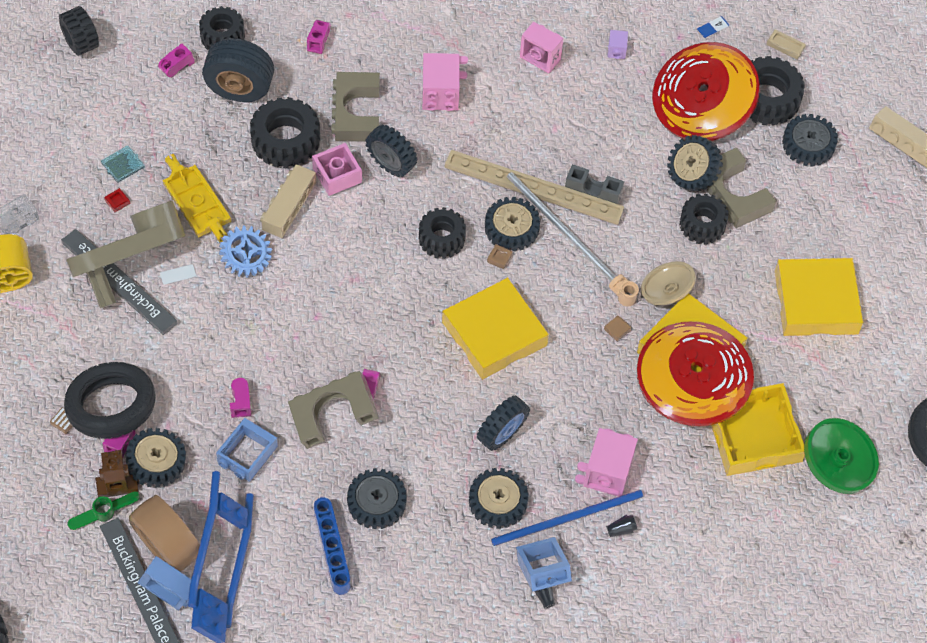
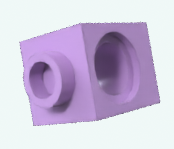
(617, 44)

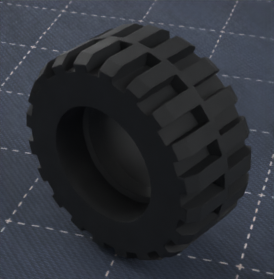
(786, 79)
(285, 151)

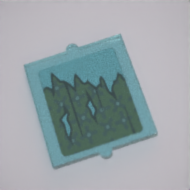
(122, 164)

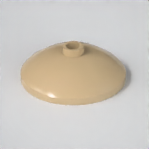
(668, 283)

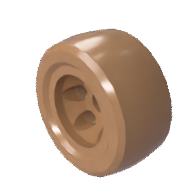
(164, 533)

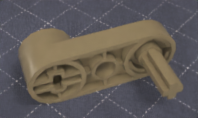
(152, 228)

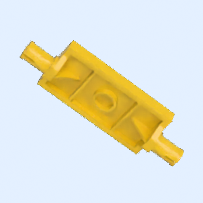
(196, 199)

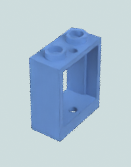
(255, 433)
(538, 577)
(166, 583)

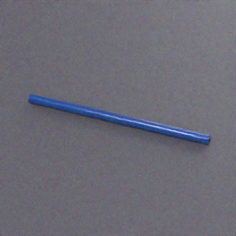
(567, 517)

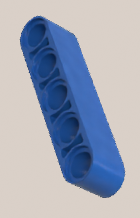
(334, 554)

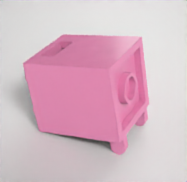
(442, 81)
(608, 462)

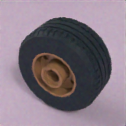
(238, 70)

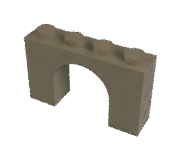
(348, 87)
(740, 208)
(307, 407)

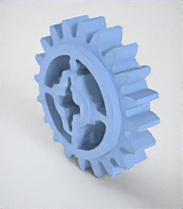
(238, 252)

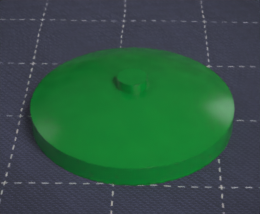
(841, 456)

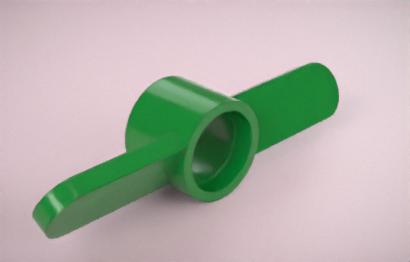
(92, 514)

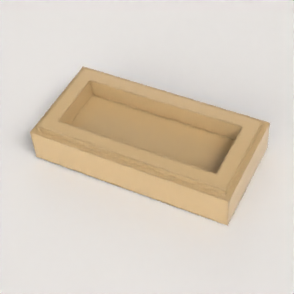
(786, 44)

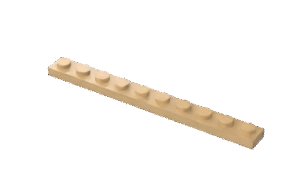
(540, 188)

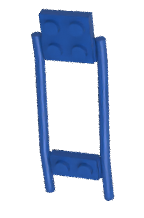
(211, 614)

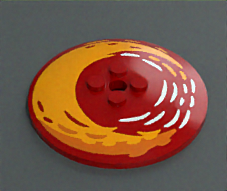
(707, 113)
(688, 395)

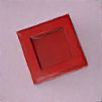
(117, 200)

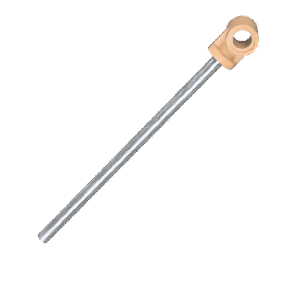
(618, 284)

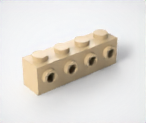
(901, 134)
(288, 201)

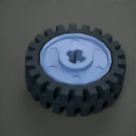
(503, 423)

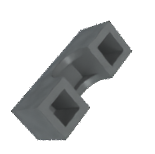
(608, 190)

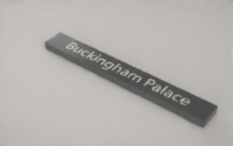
(125, 286)
(132, 572)

